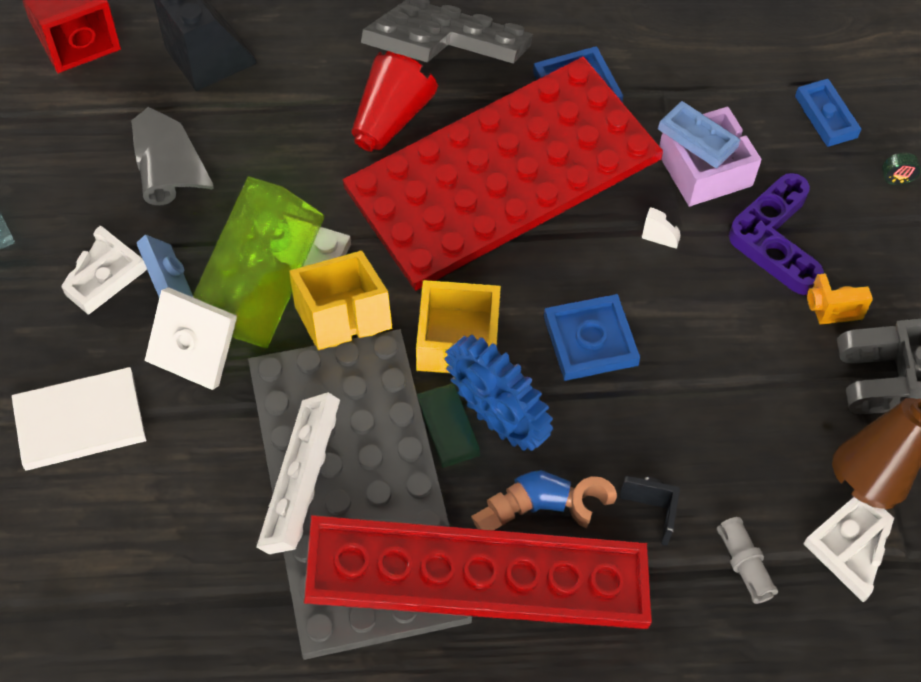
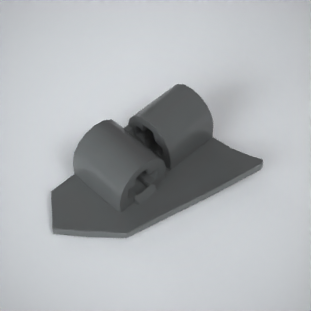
(165, 157)

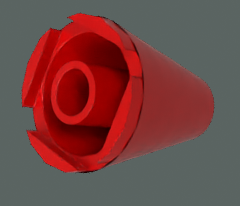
(390, 99)

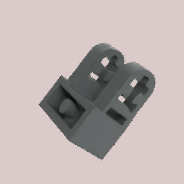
(890, 343)

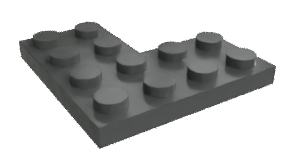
(425, 30)

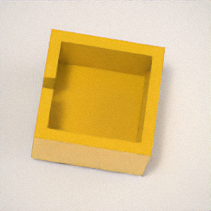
(340, 299)
(450, 313)

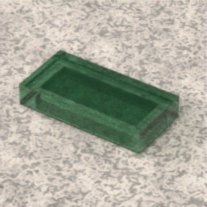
(448, 425)

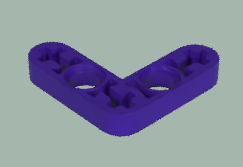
(767, 237)

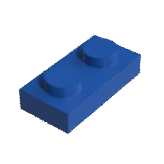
(827, 112)

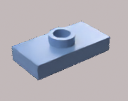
(699, 134)
(163, 265)

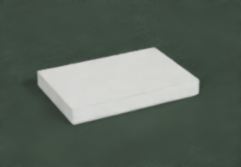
(78, 418)

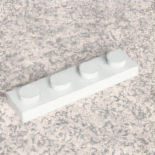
(298, 474)

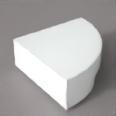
(660, 230)

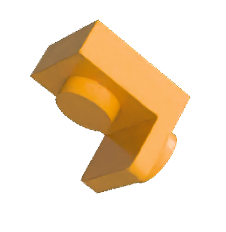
(840, 304)

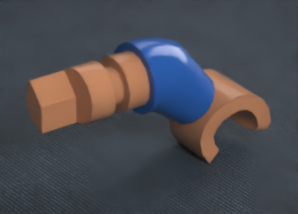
(543, 491)

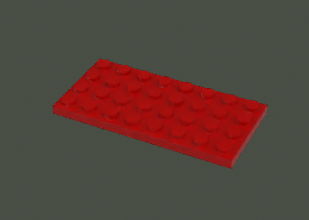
(500, 171)

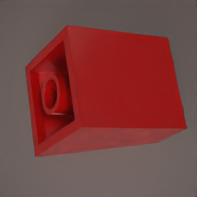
(73, 30)

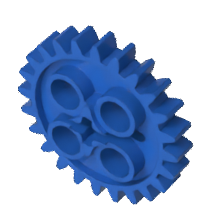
(499, 392)

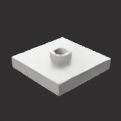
(190, 338)

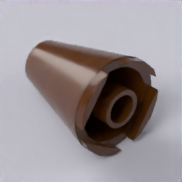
(883, 456)

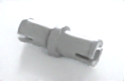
(747, 560)

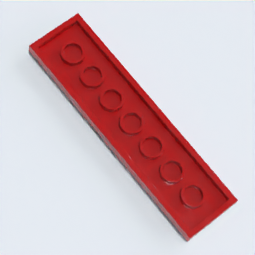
(477, 573)

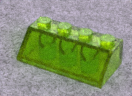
(253, 257)

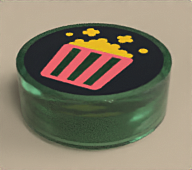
(901, 169)

